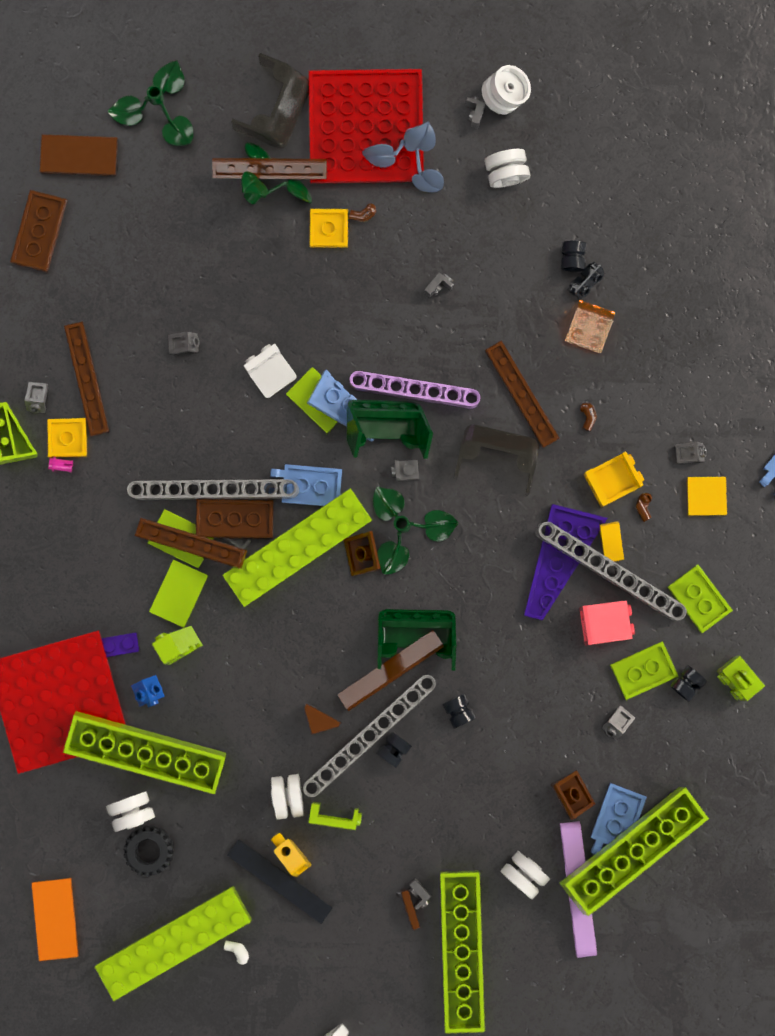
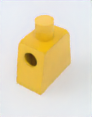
(296, 861)

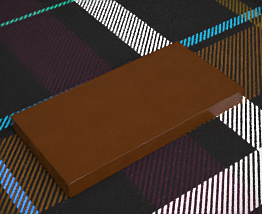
(78, 155)
(38, 231)
(234, 518)

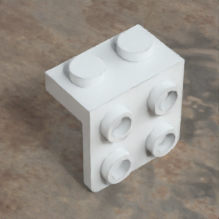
(269, 370)

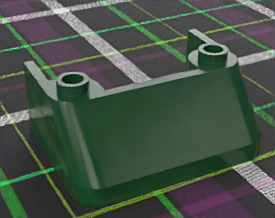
(388, 421)
(403, 627)

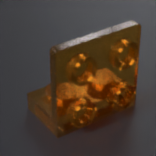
(590, 326)

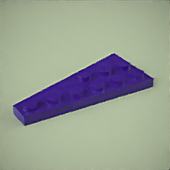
(555, 567)

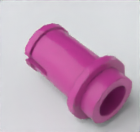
(61, 465)

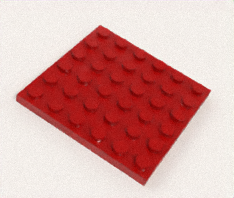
(362, 110)
(46, 689)

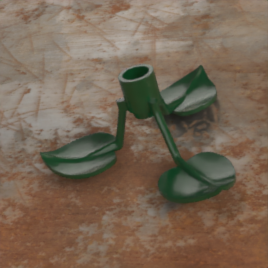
(169, 79)
(255, 189)
(386, 505)

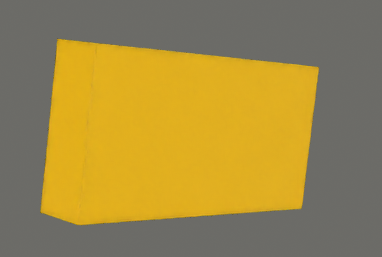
(611, 541)

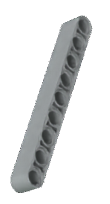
(203, 489)
(620, 572)
(364, 744)

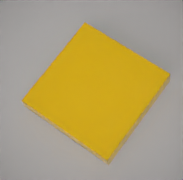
(328, 228)
(67, 437)
(706, 496)

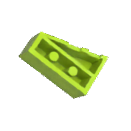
(13, 441)
(176, 644)

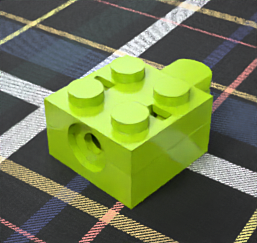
(740, 679)

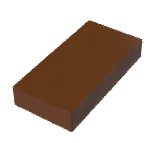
(410, 909)

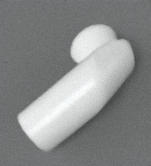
(239, 950)

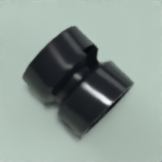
(573, 259)
(688, 683)
(459, 712)
(398, 744)

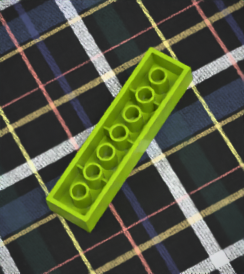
(297, 547)
(144, 752)
(634, 851)
(173, 943)
(462, 951)

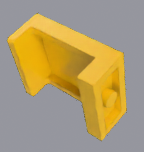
(614, 479)

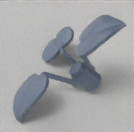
(415, 138)

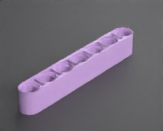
(424, 387)
(573, 858)

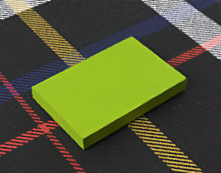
(300, 395)
(175, 521)
(178, 593)
(700, 597)
(644, 670)

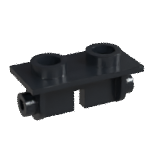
(581, 287)

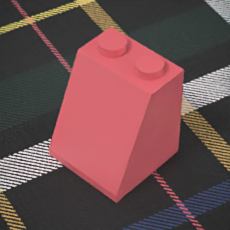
(606, 622)

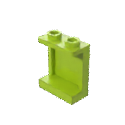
(316, 818)

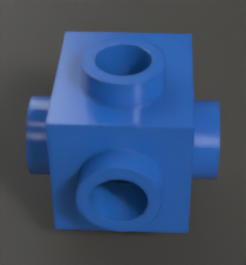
(148, 691)

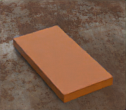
(55, 919)

